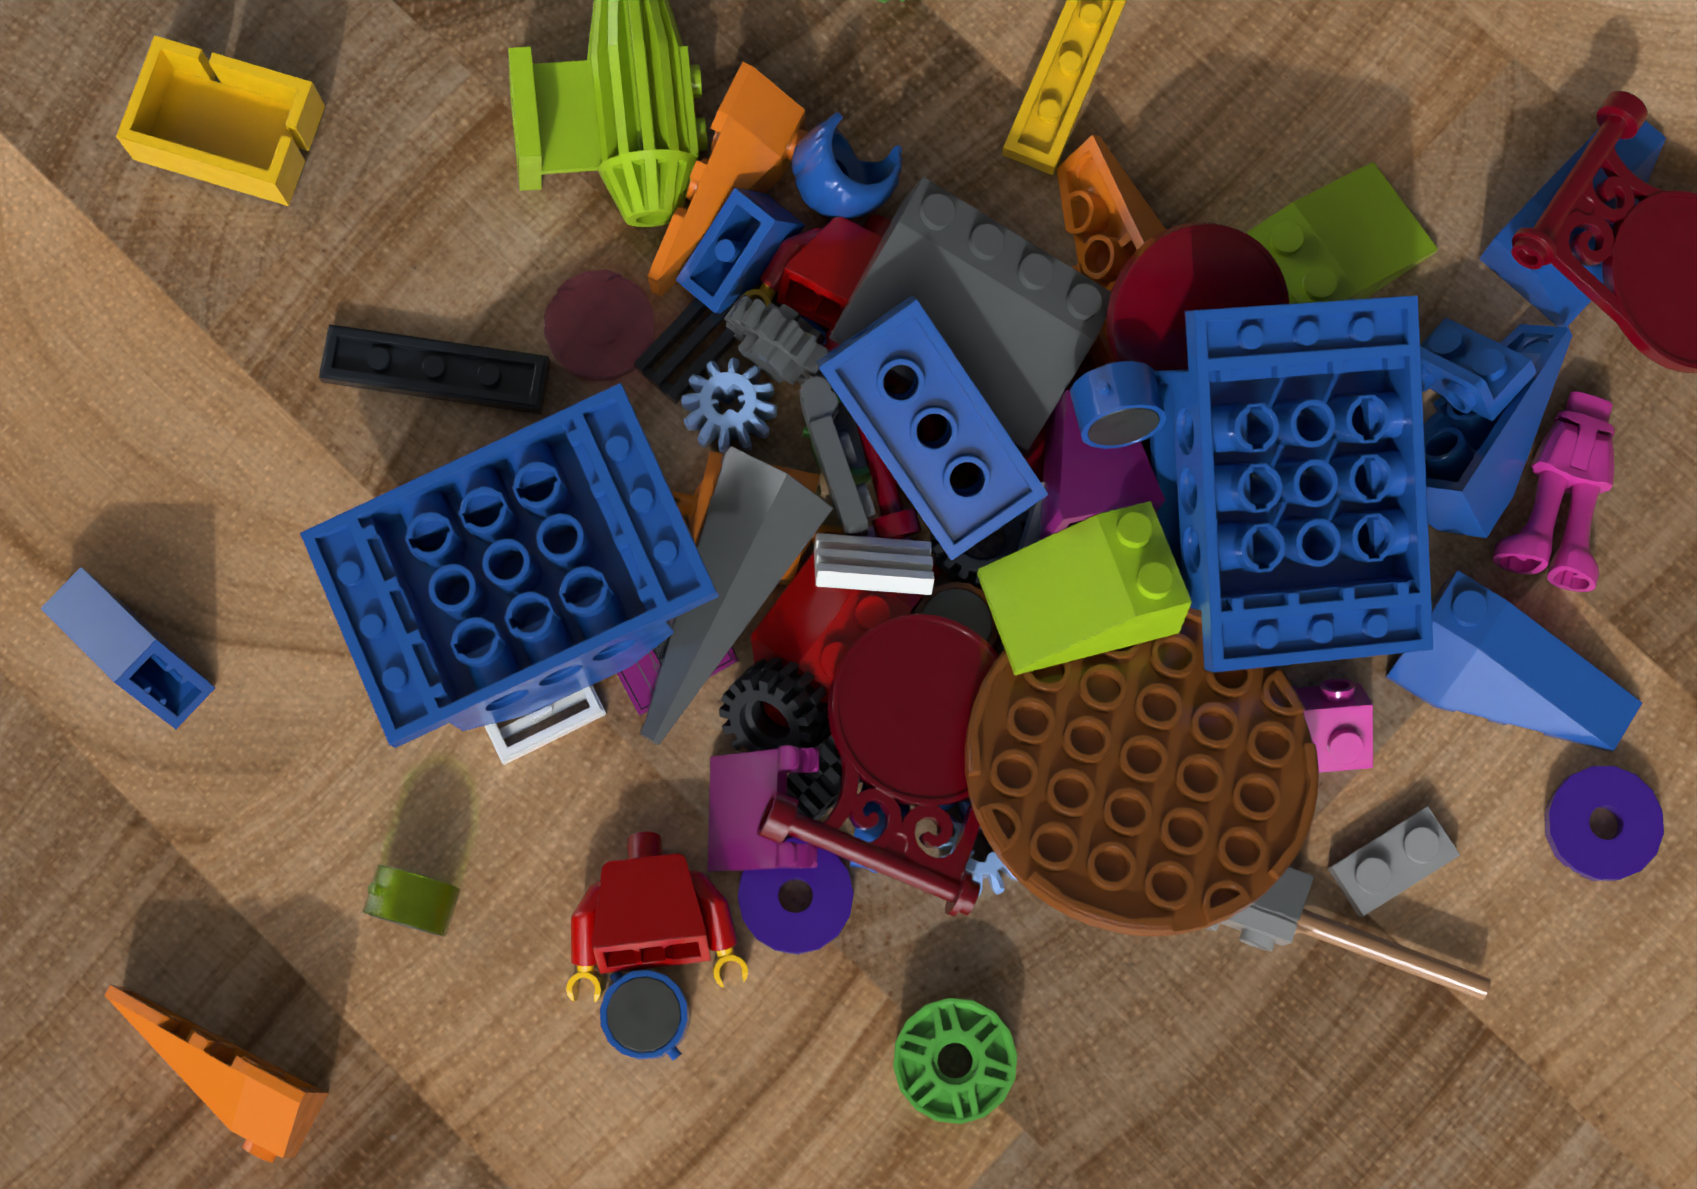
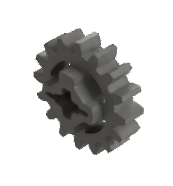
(777, 340)

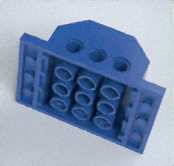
(1299, 481)
(511, 572)

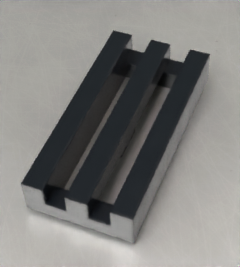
(671, 336)

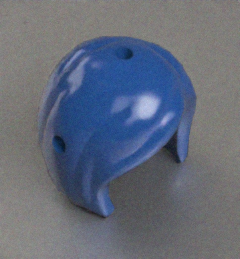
(835, 180)

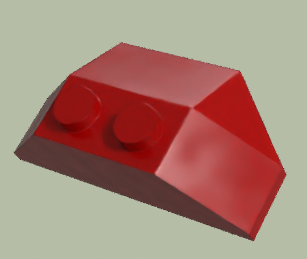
(820, 625)

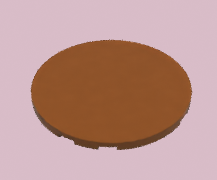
(1143, 783)

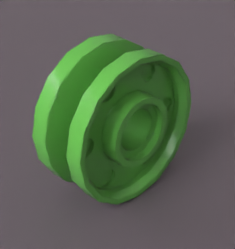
(991, 1066)

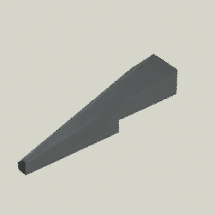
(748, 543)

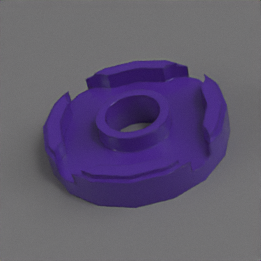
(1637, 817)
(803, 930)

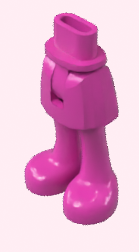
(1574, 460)

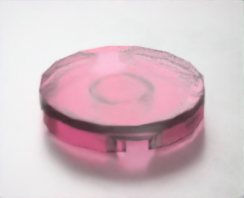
(599, 325)

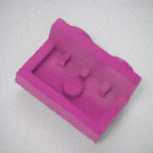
(1339, 724)

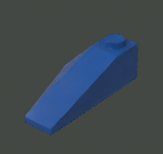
(1547, 287)
(1479, 461)
(1511, 671)

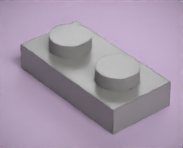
(1393, 861)

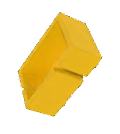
(222, 133)

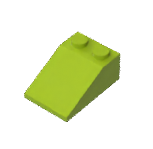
(1344, 239)
(1087, 590)

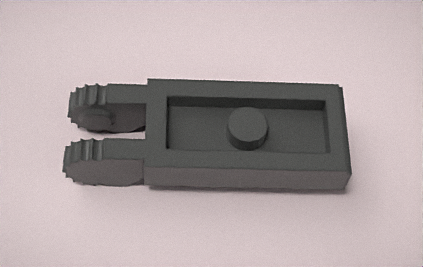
(834, 454)

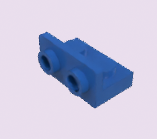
(1472, 369)

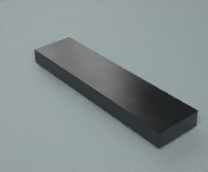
(434, 369)

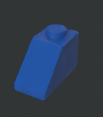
(737, 248)

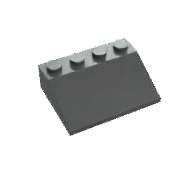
(995, 298)

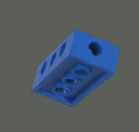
(971, 434)

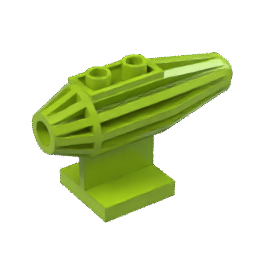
(615, 112)

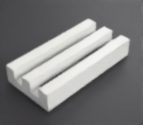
(873, 564)
(549, 734)

